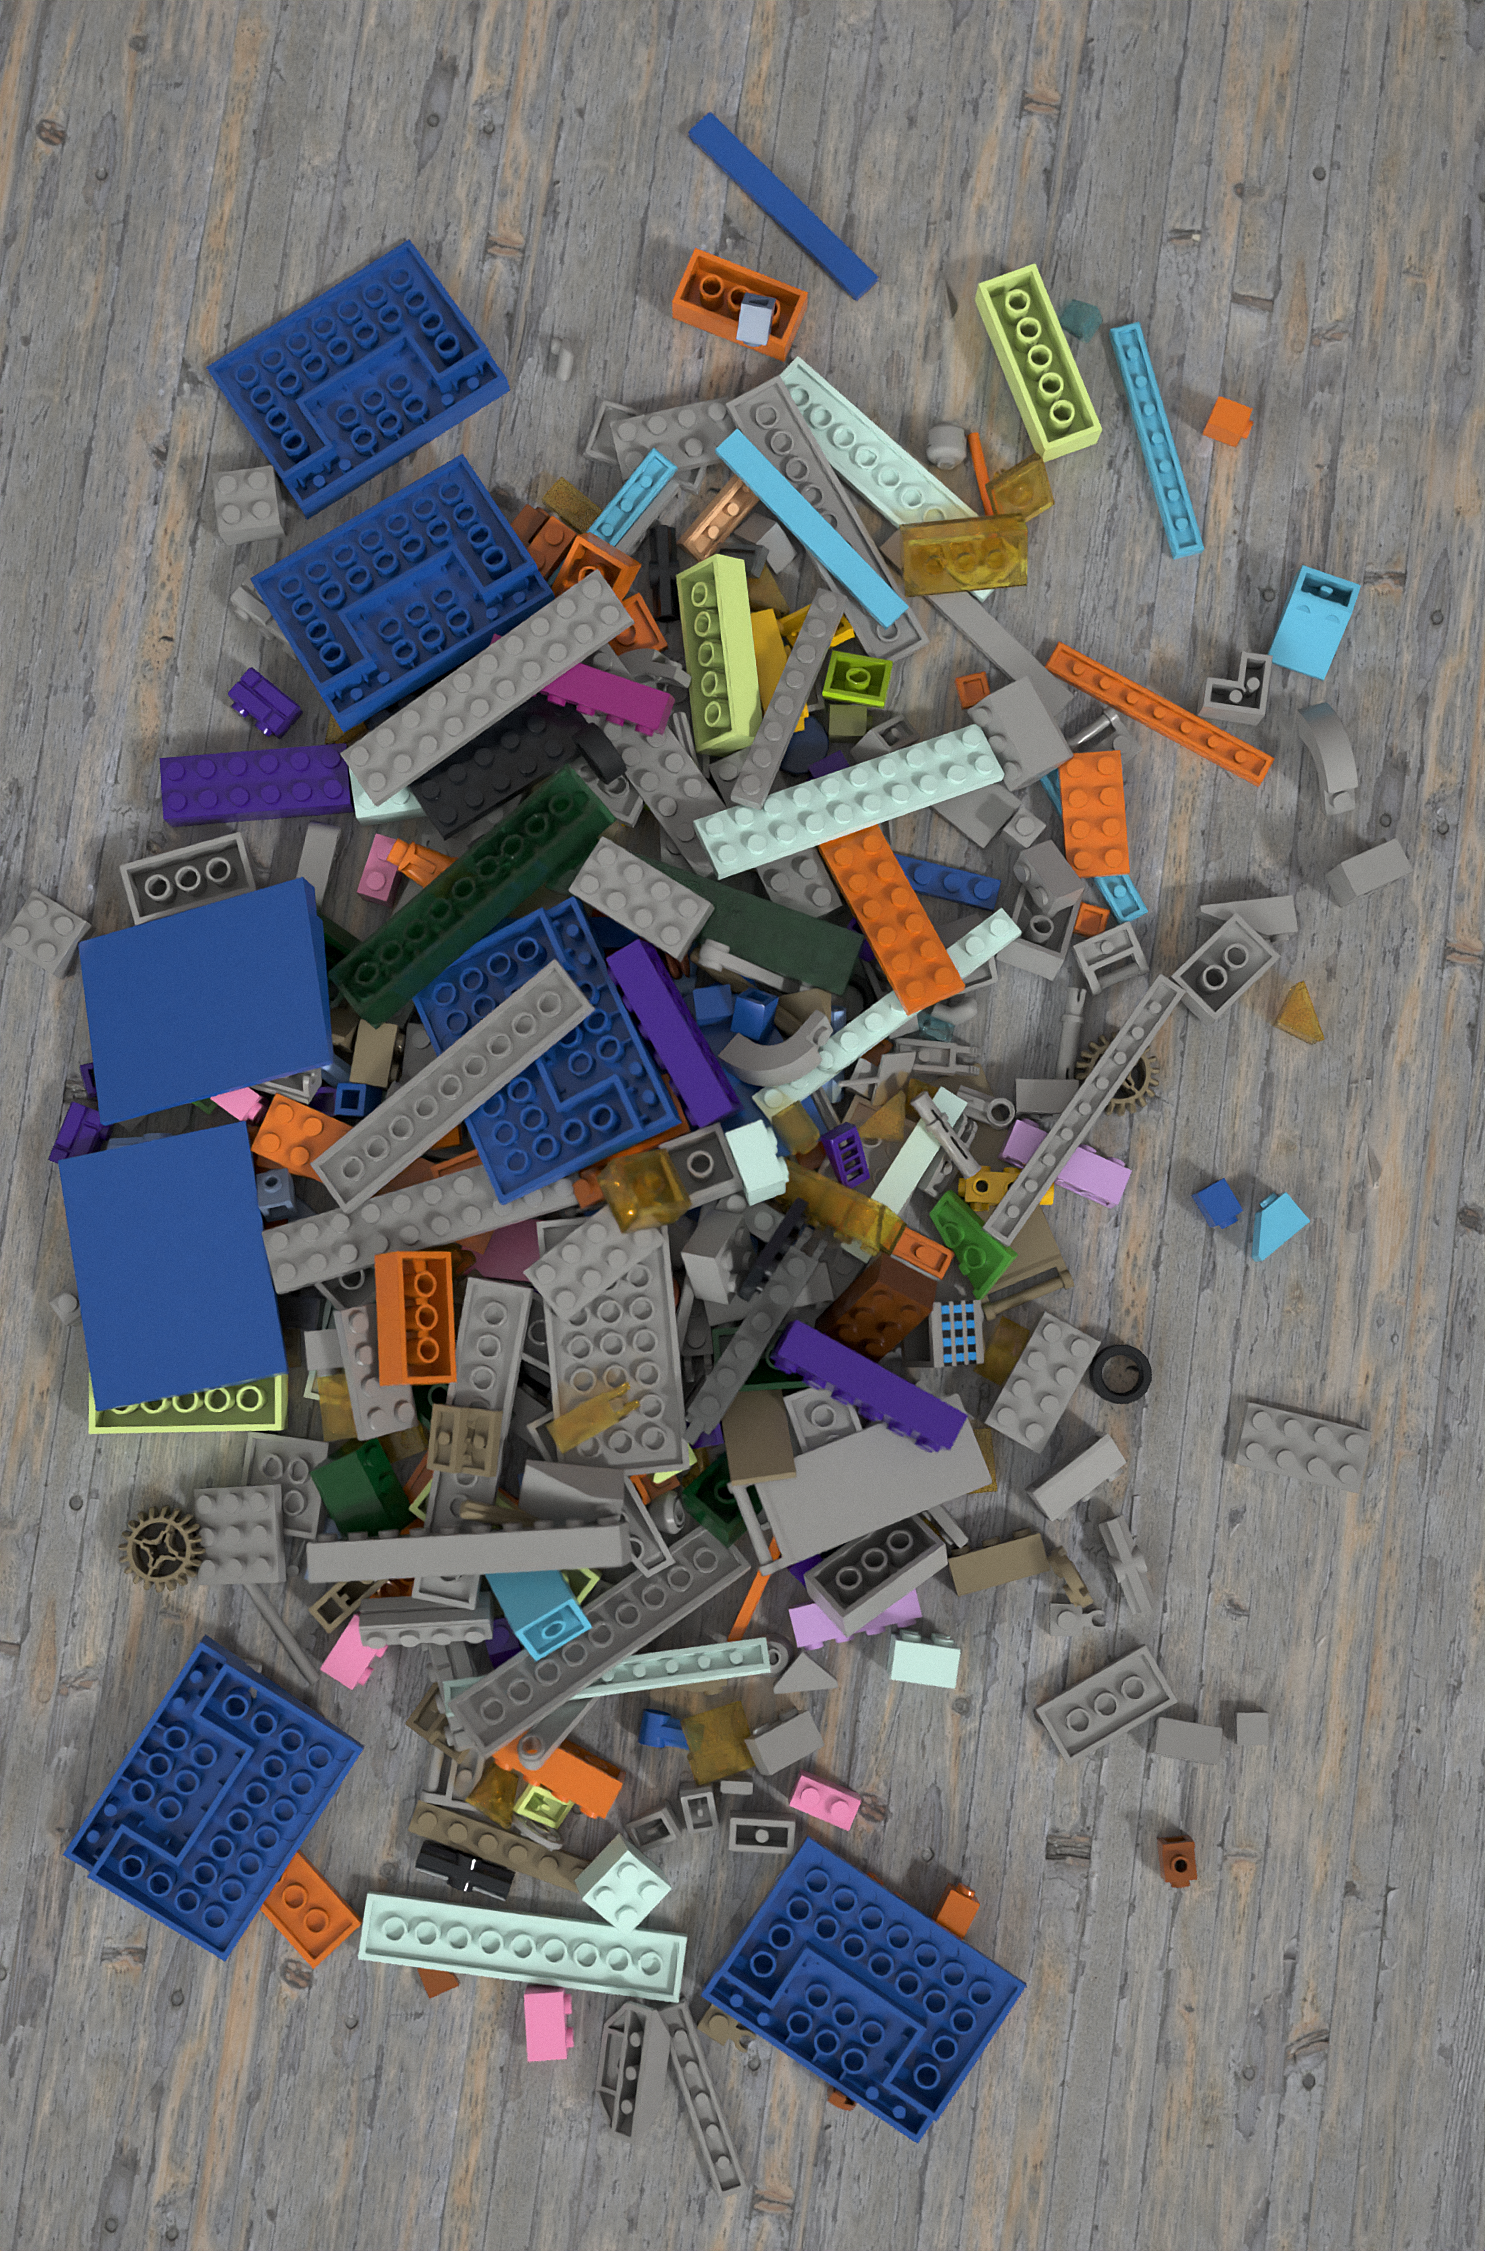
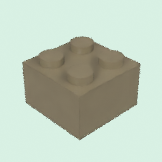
(378, 1055)

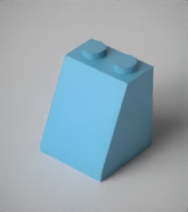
(539, 1609)

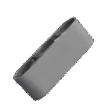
(320, 859)

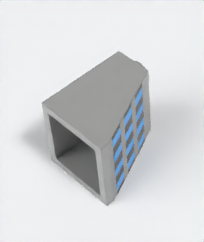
(946, 1336)

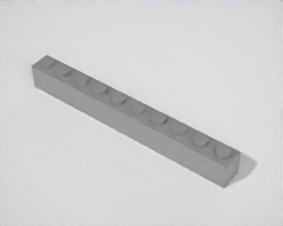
(469, 1552)

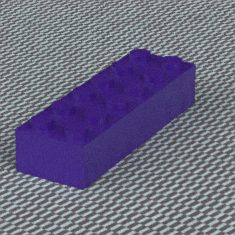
(255, 785)
(674, 1034)
(867, 1386)

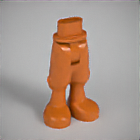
(418, 861)

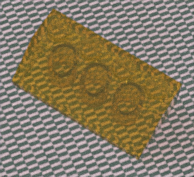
(963, 554)
(842, 1211)

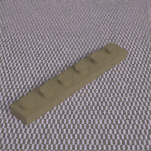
(497, 1845)

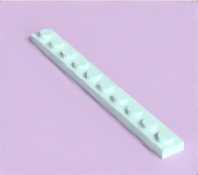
(885, 1018)
(663, 1669)

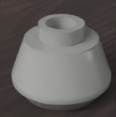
(667, 1512)
(780, 1645)

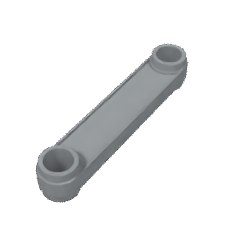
(716, 957)
(551, 1731)

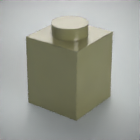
(848, 723)

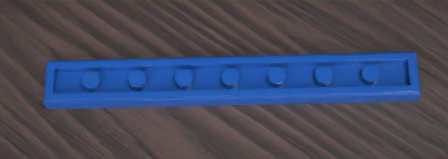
(783, 206)

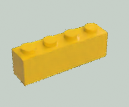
(770, 657)

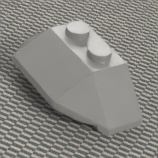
(632, 2071)

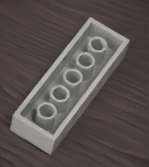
(793, 880)

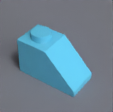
(1275, 1224)

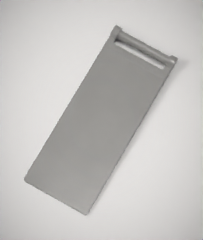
(857, 1489)

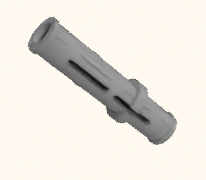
(1070, 1033)
(937, 1124)

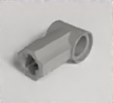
(981, 1106)

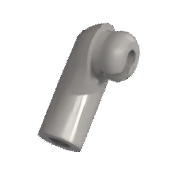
(566, 358)

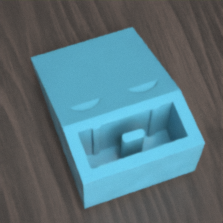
(1313, 622)

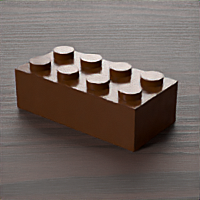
(879, 1308)

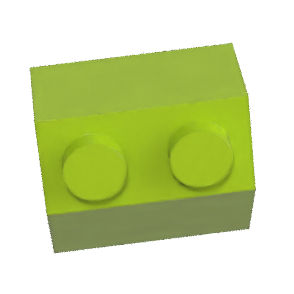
(858, 679)

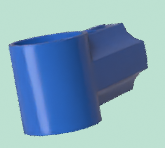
(661, 1730)

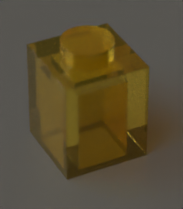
(796, 1128)

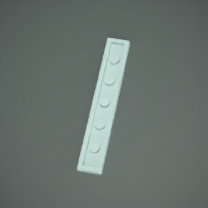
(911, 1163)

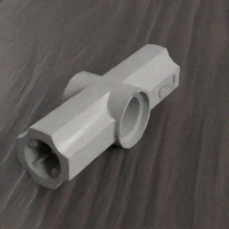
(1127, 1564)

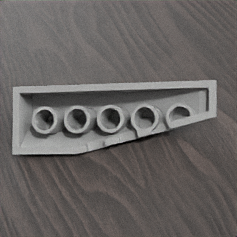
(647, 1546)

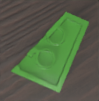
(979, 1254)

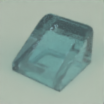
(1081, 320)
(936, 1029)

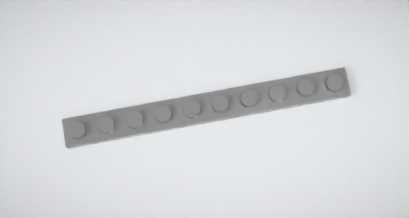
(1083, 1110)

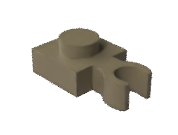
(722, 2026)

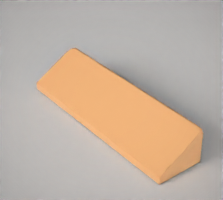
(718, 519)

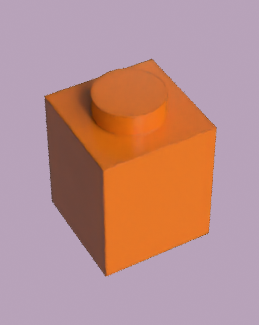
(1228, 422)
(956, 1909)

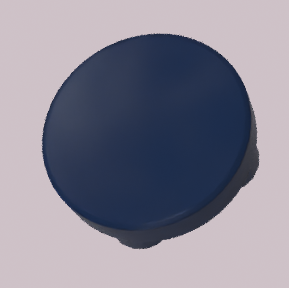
(805, 748)

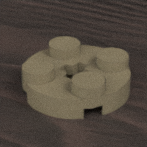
(1075, 1586)

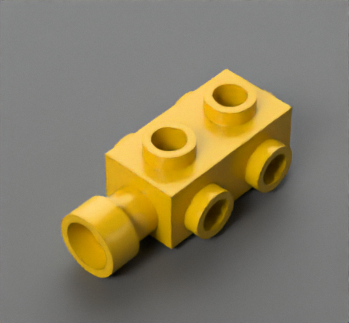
(997, 1187)

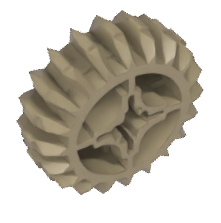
(1136, 1095)
(156, 1561)

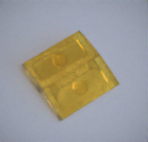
(717, 1743)

